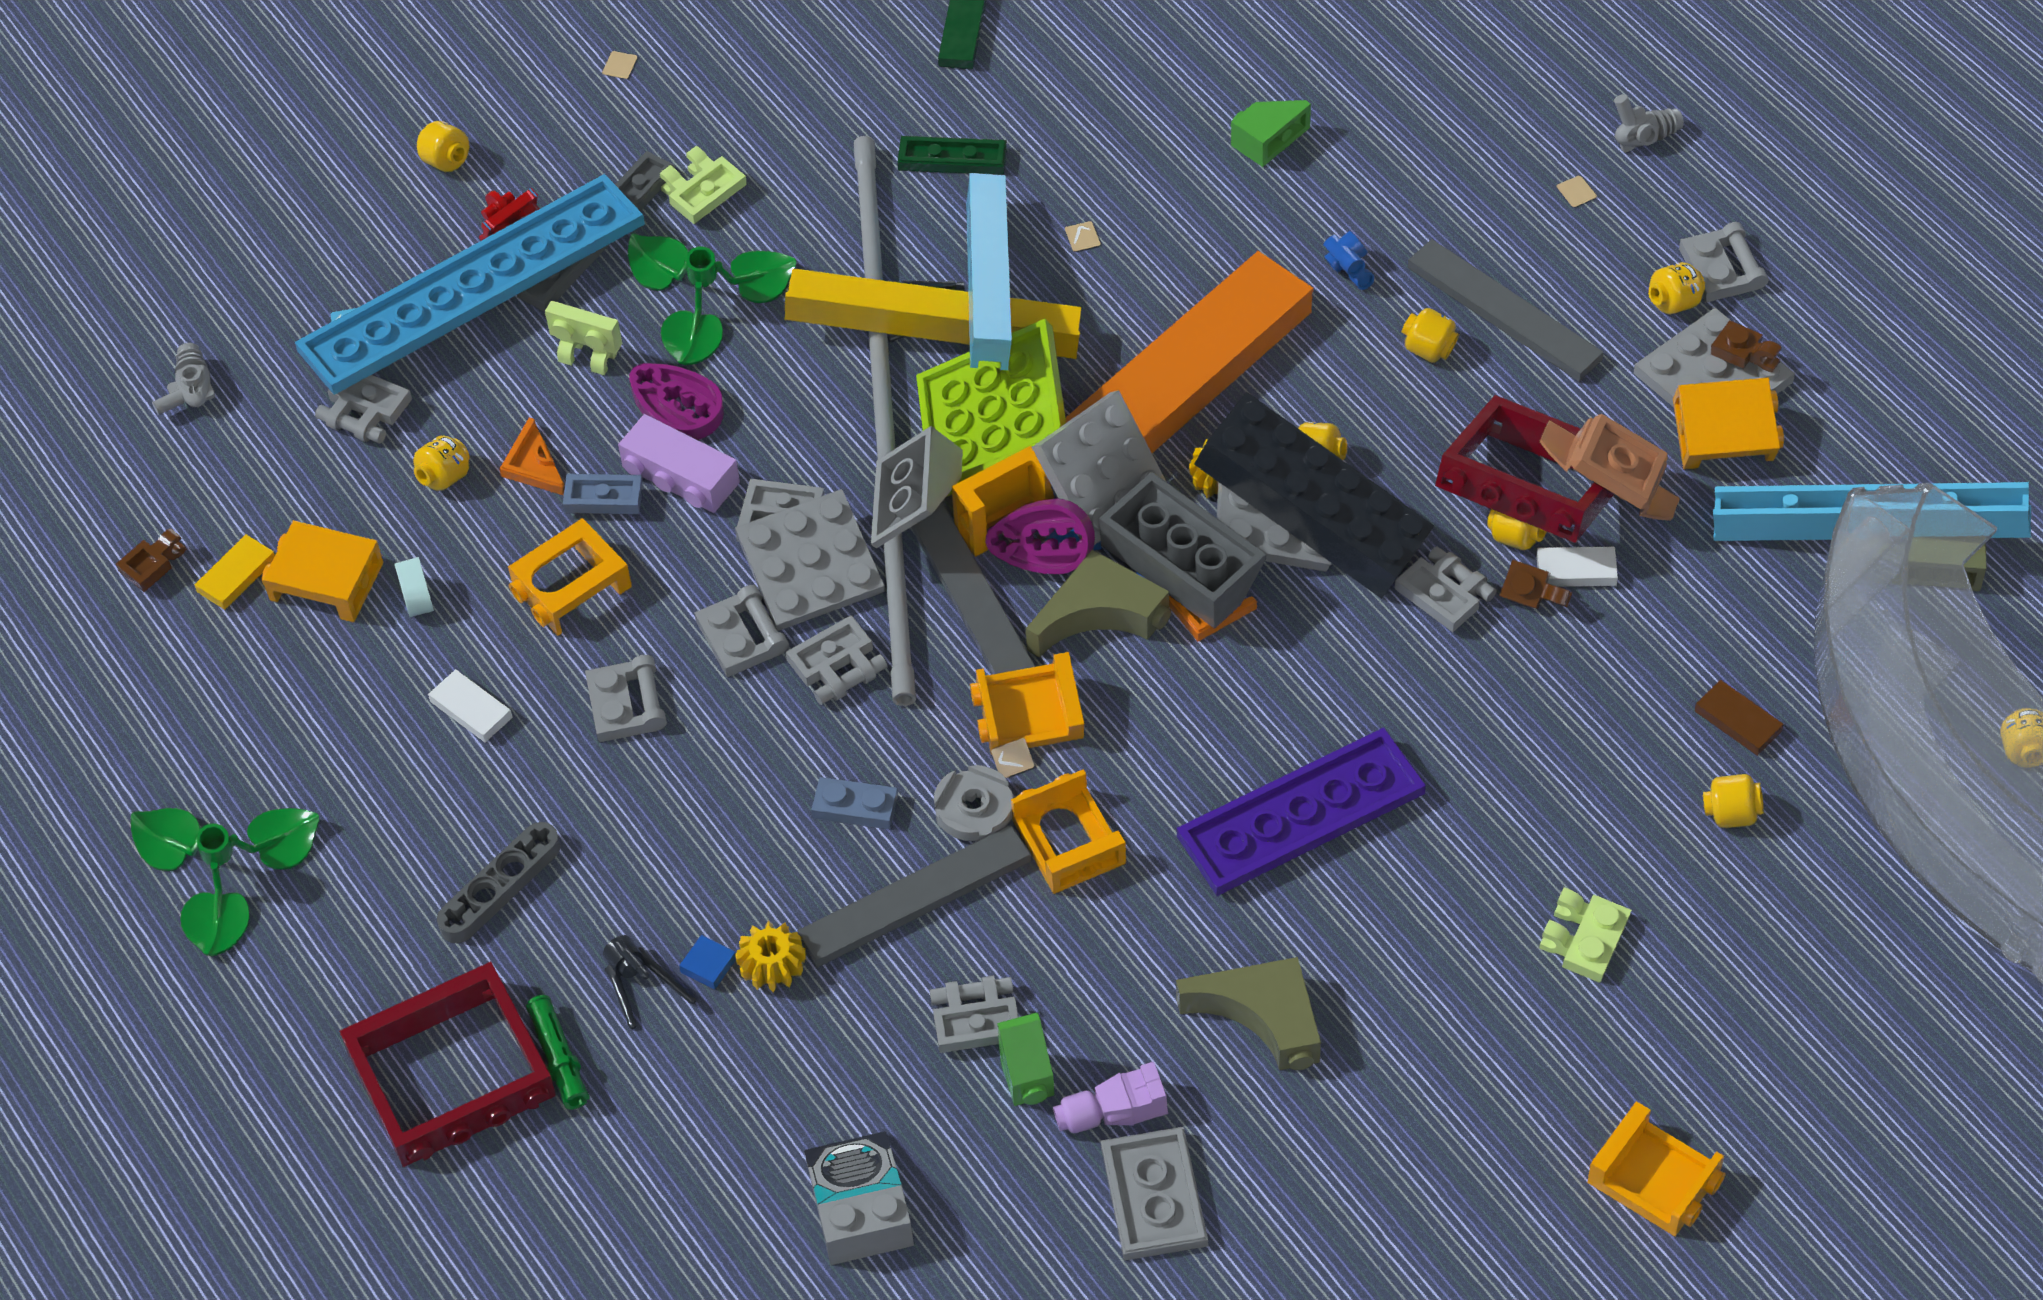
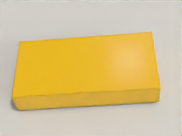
(234, 572)

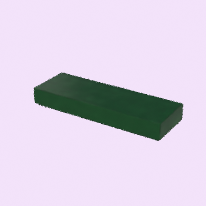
(961, 33)
(952, 155)

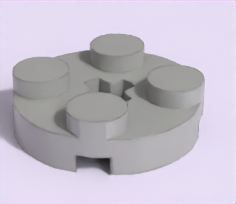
(969, 823)

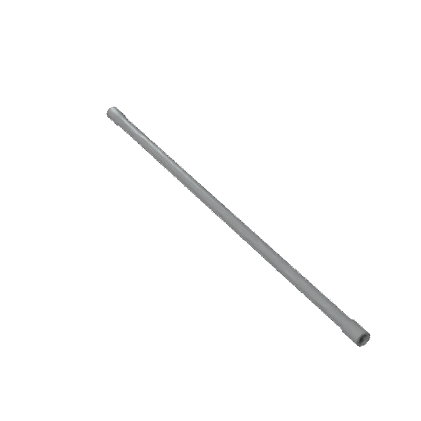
(902, 671)

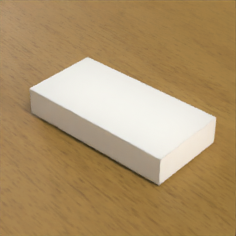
(1579, 566)
(470, 705)

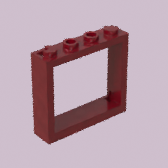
(1508, 493)
(423, 1013)

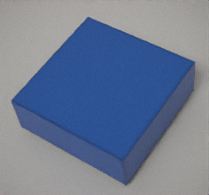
(708, 962)

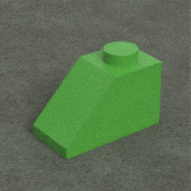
(1269, 128)
(1025, 1060)

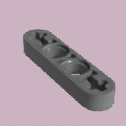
(504, 885)

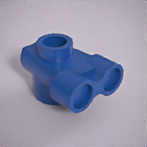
(1346, 254)

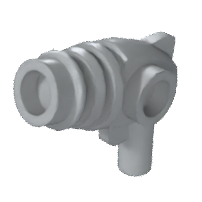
(1644, 127)
(191, 381)

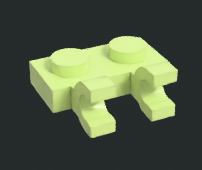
(708, 188)
(580, 328)
(1595, 939)

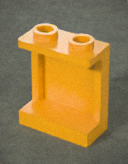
(1727, 420)
(996, 492)
(324, 567)
(1029, 704)
(1655, 1172)

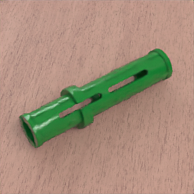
(562, 1065)

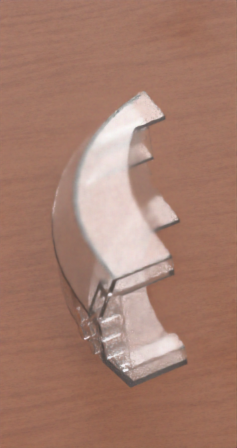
(1934, 712)

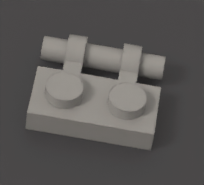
(373, 398)
(1438, 594)
(832, 650)
(973, 1023)

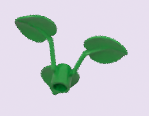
(694, 336)
(220, 920)

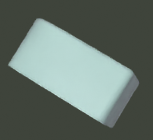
(414, 587)

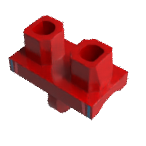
(506, 210)

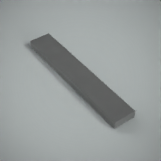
(640, 187)
(1505, 310)
(971, 593)
(914, 896)

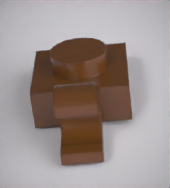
(1742, 345)
(148, 562)
(1529, 586)

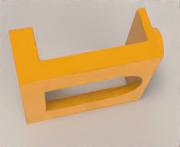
(550, 606)
(1080, 864)

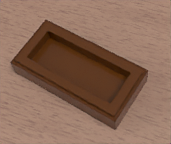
(1738, 717)

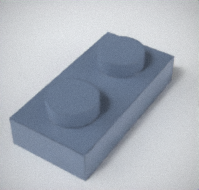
(602, 494)
(854, 803)

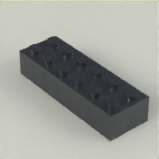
(1313, 494)

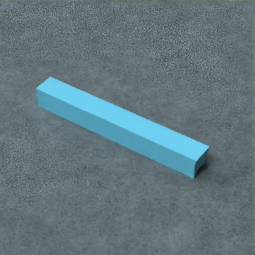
(988, 270)
(1813, 510)

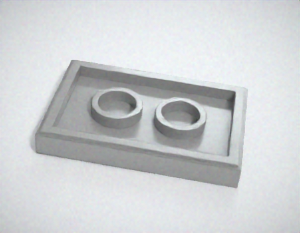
(1154, 1193)

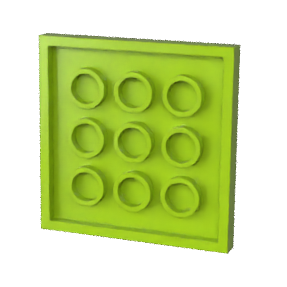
(993, 409)

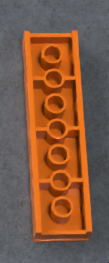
(1208, 348)

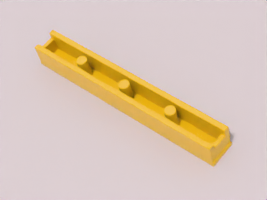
(912, 309)

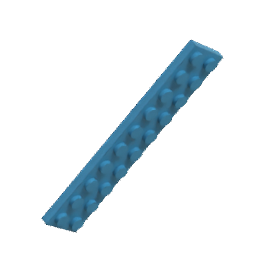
(469, 284)

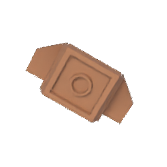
(1616, 461)

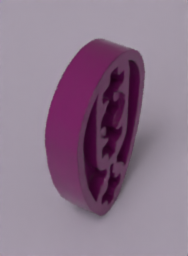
(673, 383)
(1045, 518)

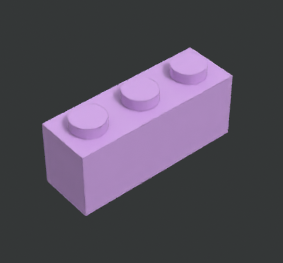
(679, 463)

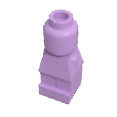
(1118, 1101)

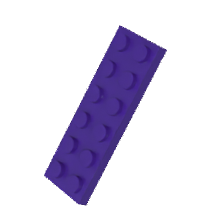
(1300, 811)

